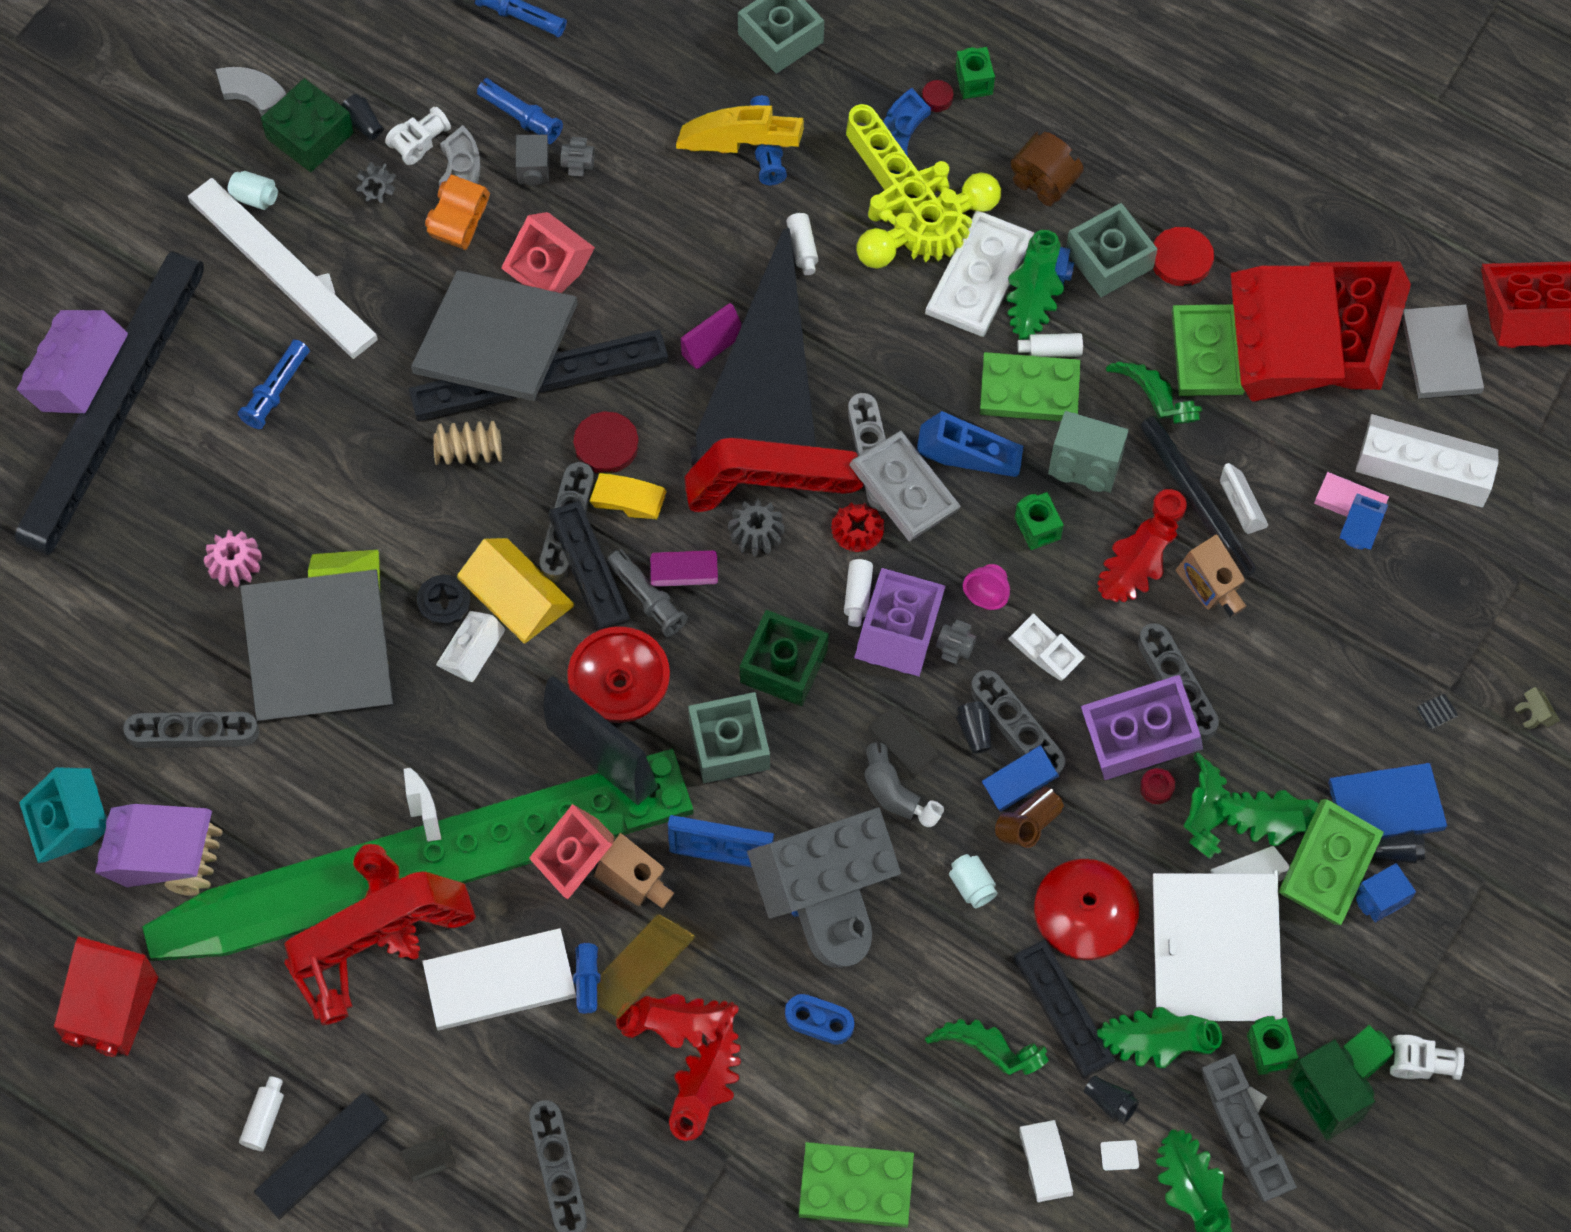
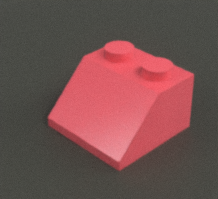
(547, 254)
(572, 850)

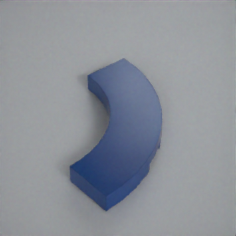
(904, 118)

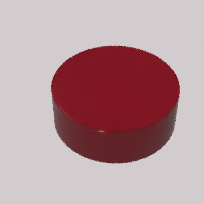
(938, 95)
(1157, 786)

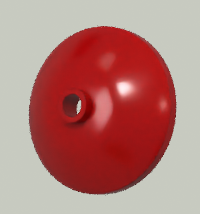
(615, 656)
(1084, 929)

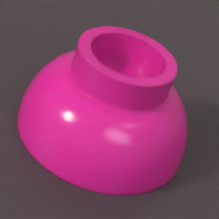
(987, 587)

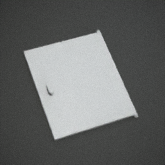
(1220, 945)

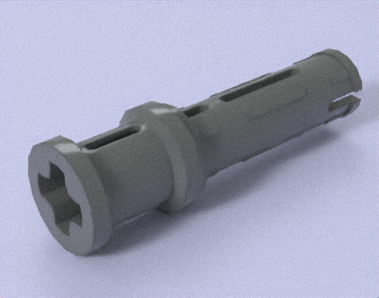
(655, 602)

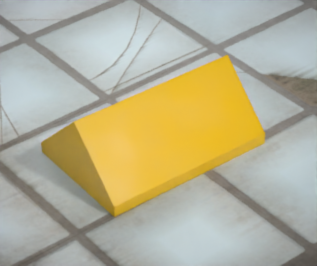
(513, 588)

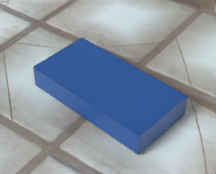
(1020, 778)

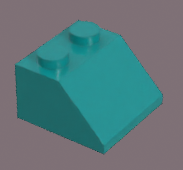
(63, 813)

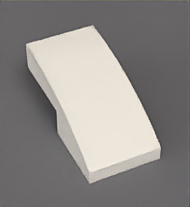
(1044, 648)
(421, 803)
(1046, 1161)

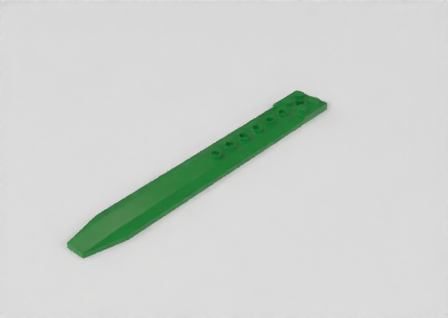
(469, 849)

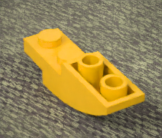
(730, 127)

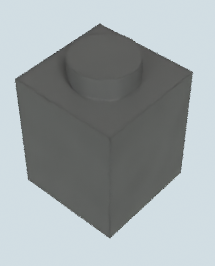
(532, 159)

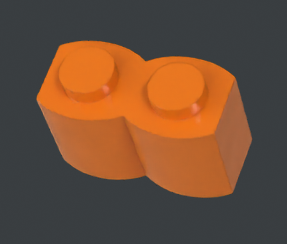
(457, 211)

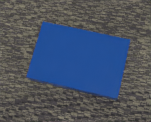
(1392, 799)
(714, 840)

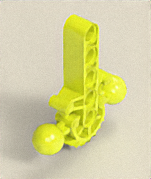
(877, 246)

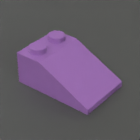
(899, 622)
(152, 843)

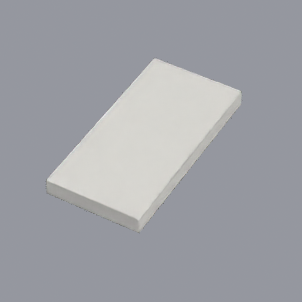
(979, 274)
(499, 979)

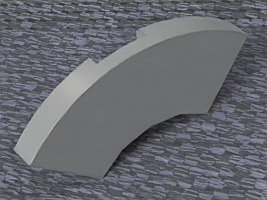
(250, 86)
(461, 155)

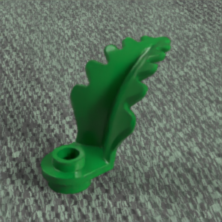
(1035, 284)
(1158, 392)
(1204, 809)
(1275, 817)
(1160, 1036)
(992, 1045)
(1193, 1185)

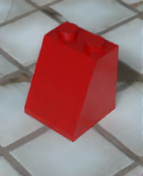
(104, 997)

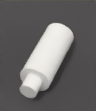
(802, 242)
(1052, 345)
(858, 591)
(262, 1115)

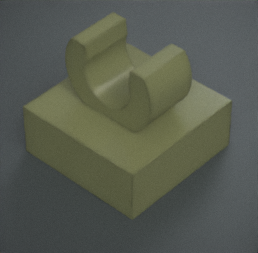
(1541, 709)

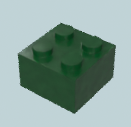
(307, 125)
(783, 658)
(1331, 1089)

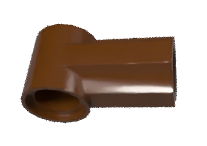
(1025, 824)

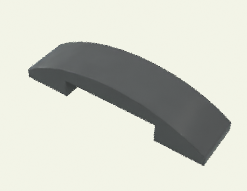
(1245, 1129)

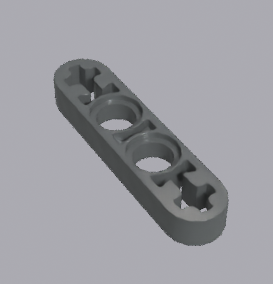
(566, 494)
(1150, 651)
(1021, 722)
(192, 723)
(559, 1169)

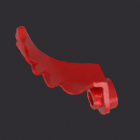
(1137, 559)
(380, 872)
(676, 1019)
(704, 1084)

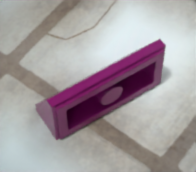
(711, 336)
(684, 568)

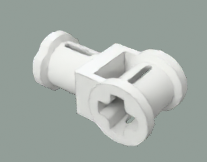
(415, 137)
(1420, 1059)

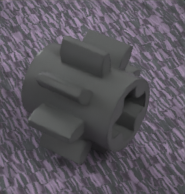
(577, 156)
(372, 189)
(956, 641)

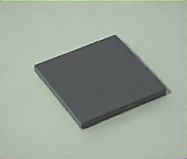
(495, 335)
(316, 645)

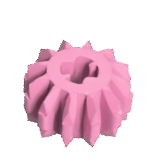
(245, 558)

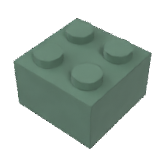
(780, 30)
(1111, 250)
(1087, 452)
(729, 737)

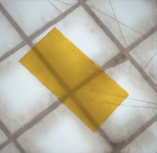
(641, 964)

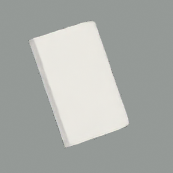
(1242, 499)
(471, 645)
(1257, 863)

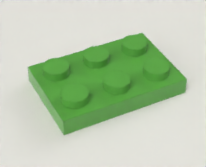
(1206, 350)
(1029, 386)
(1331, 862)
(856, 1185)

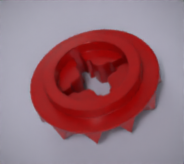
(857, 540)

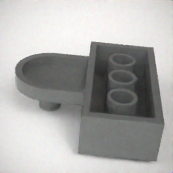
(821, 880)

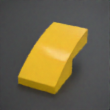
(628, 494)

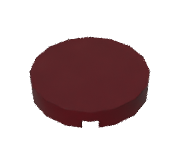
(606, 442)

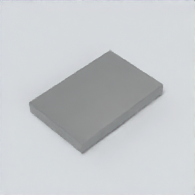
(1442, 351)
(905, 485)

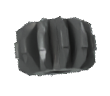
(754, 538)

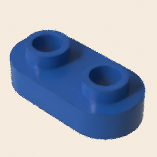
(820, 1017)

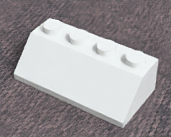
(1428, 461)

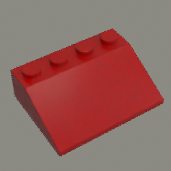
(1529, 303)
(1370, 313)
(1287, 329)

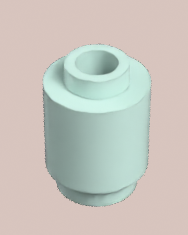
(252, 189)
(973, 880)

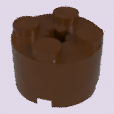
(1046, 167)

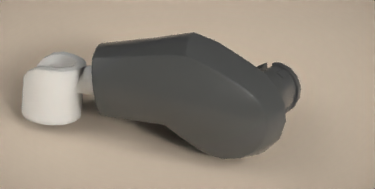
(891, 795)

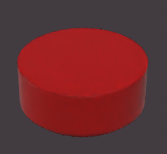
(1170, 503)

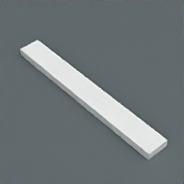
(283, 268)

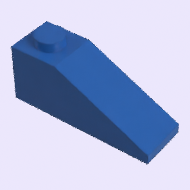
(968, 446)

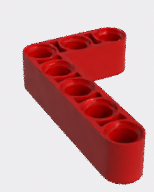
(767, 464)
(378, 916)

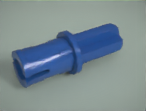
(586, 977)

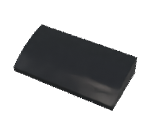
(597, 741)

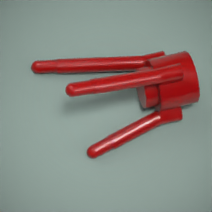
(330, 1005)

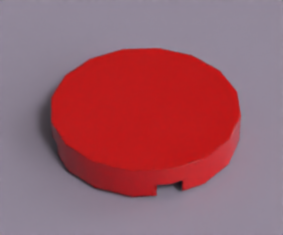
(1183, 256)

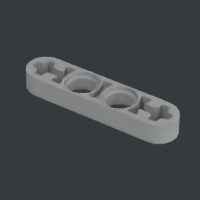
(872, 424)

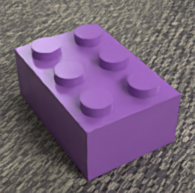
(72, 361)
(1142, 727)

